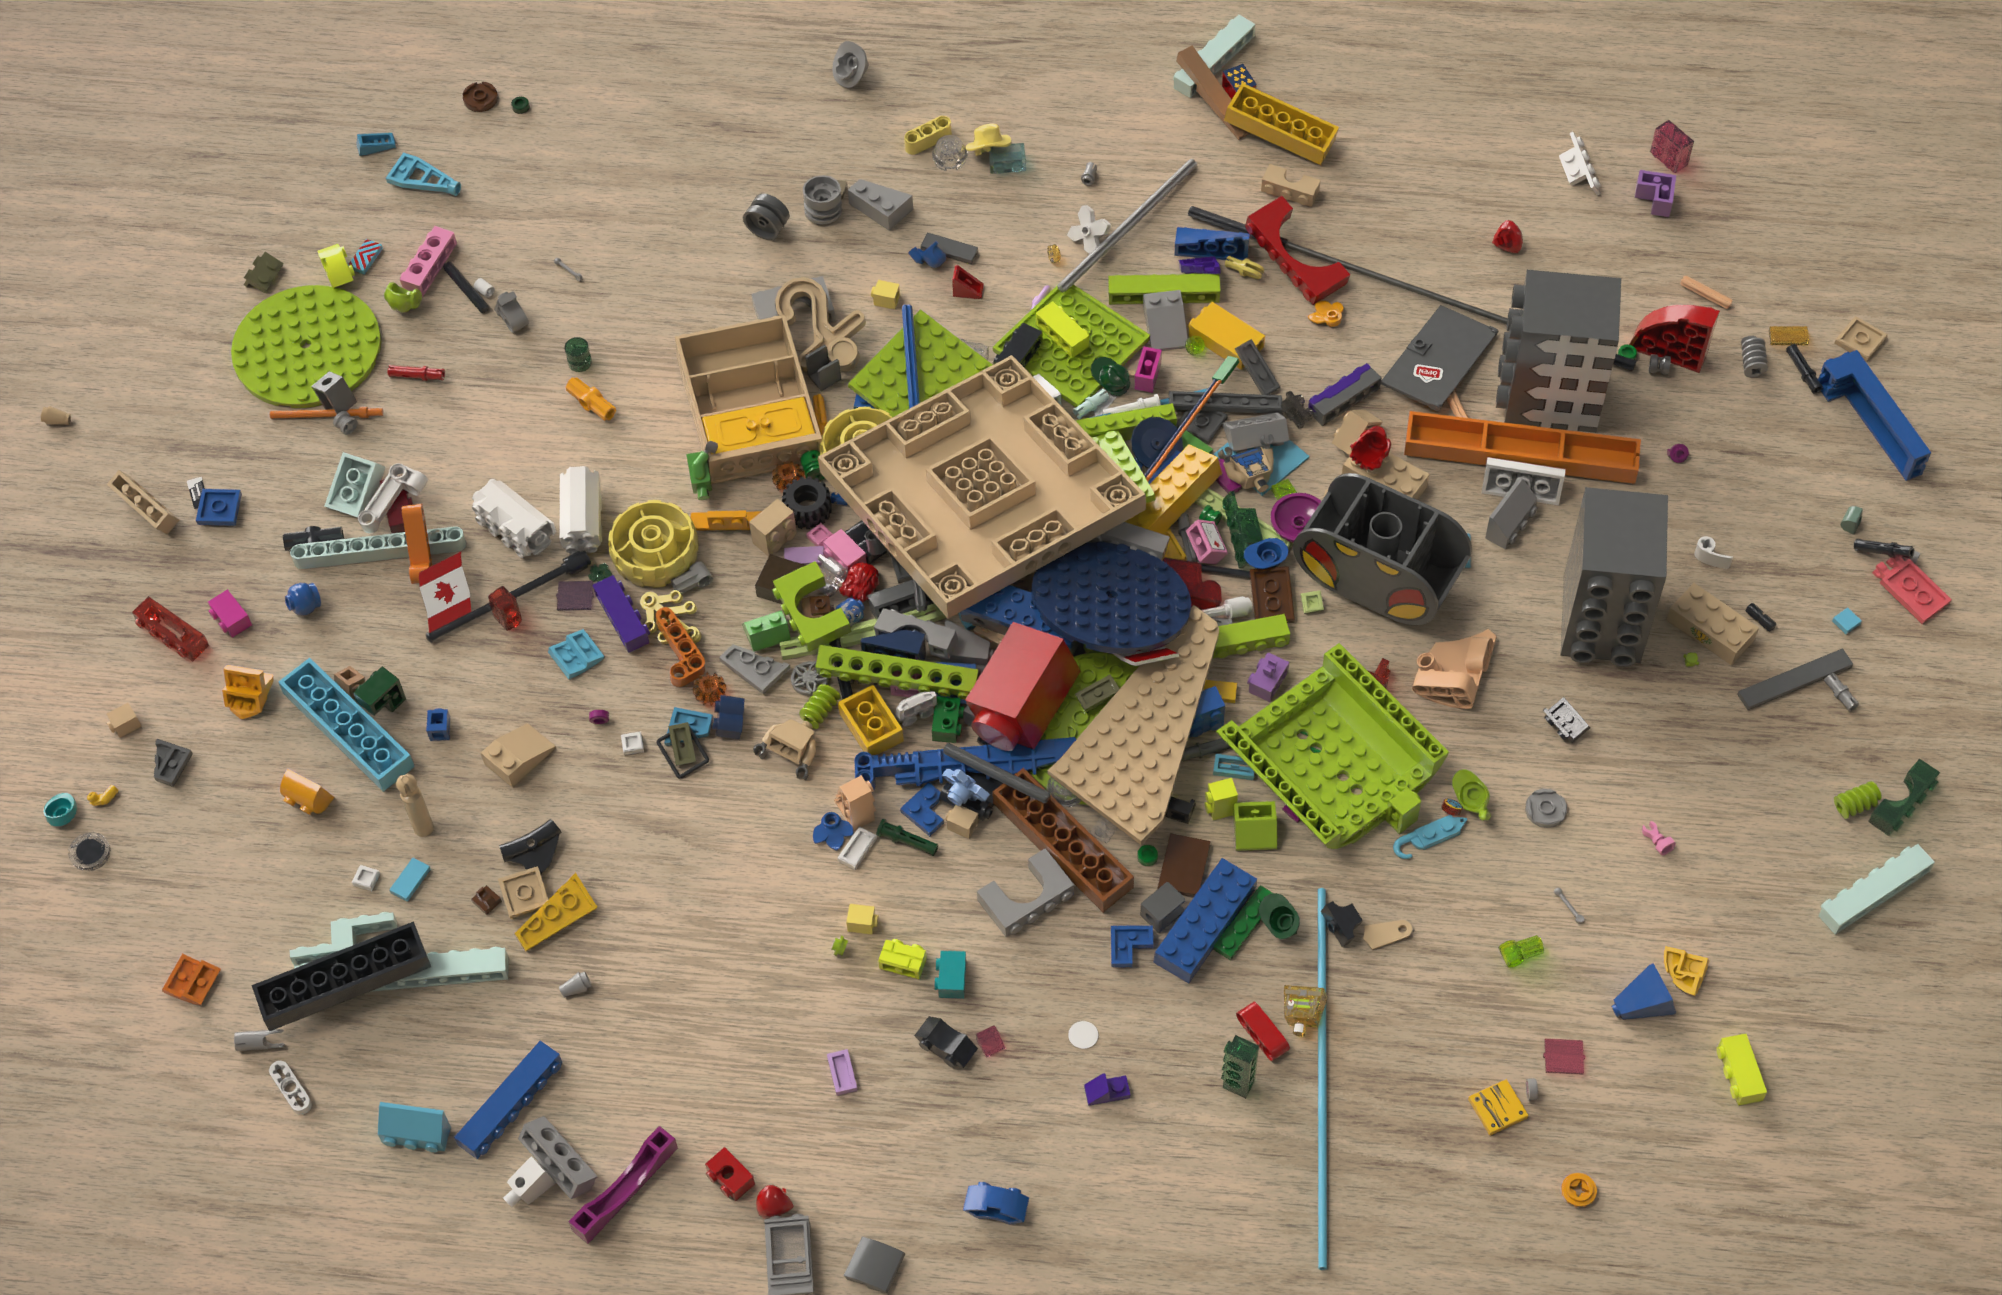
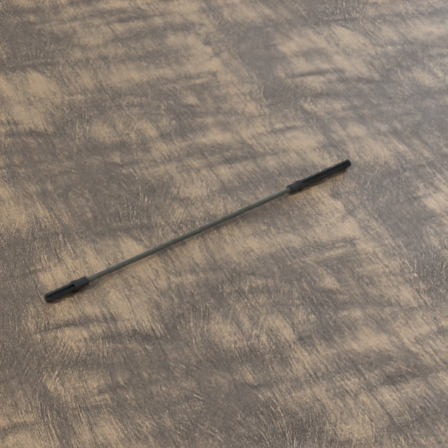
(1235, 226)

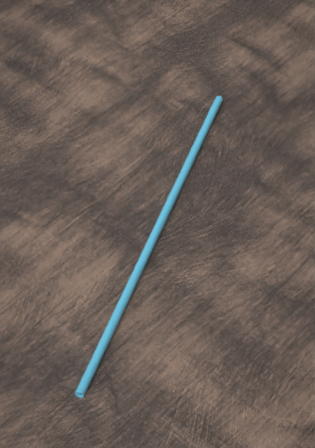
(1322, 1092)

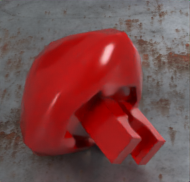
(1508, 237)
(773, 1202)

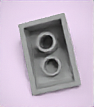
(1165, 320)

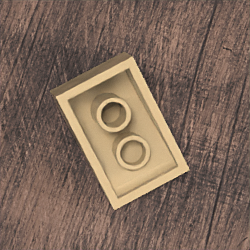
(516, 753)

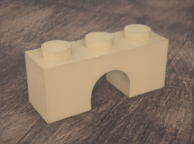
(1302, 192)

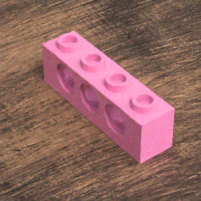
(428, 260)

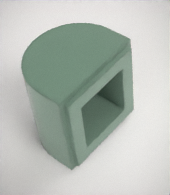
(1852, 519)

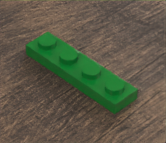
(1241, 926)

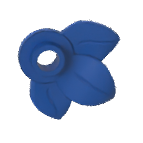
(833, 833)

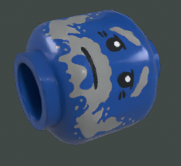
(853, 610)

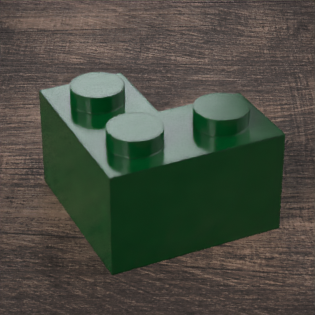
(380, 691)

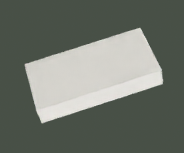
(857, 848)

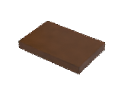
(1272, 593)
(1184, 864)

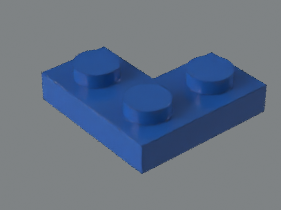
(919, 809)
(1128, 937)

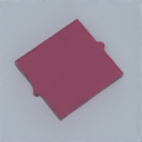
(1564, 1056)

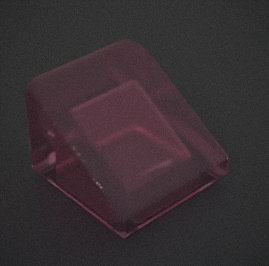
(990, 1041)

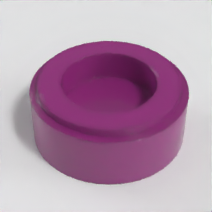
(599, 716)

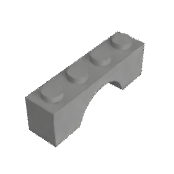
(940, 638)

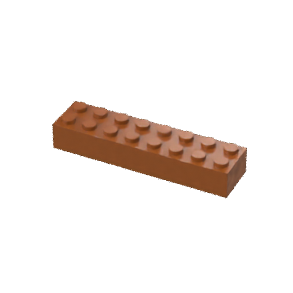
(1068, 842)

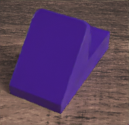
(1106, 1090)

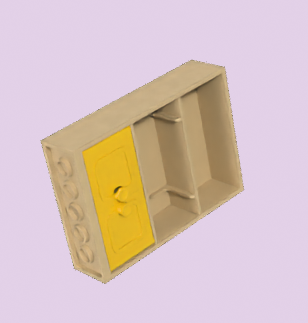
(747, 397)

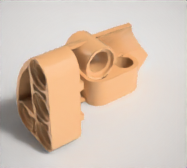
(1454, 670)

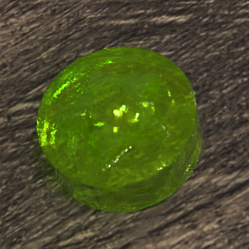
(1194, 345)

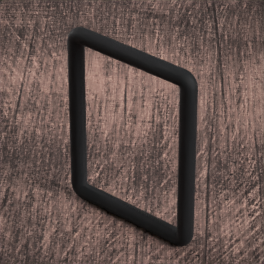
(679, 776)

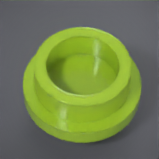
(839, 946)

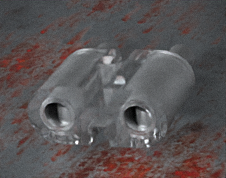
(833, 573)

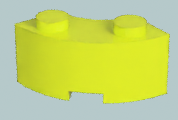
(335, 265)

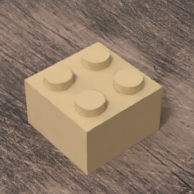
(773, 527)

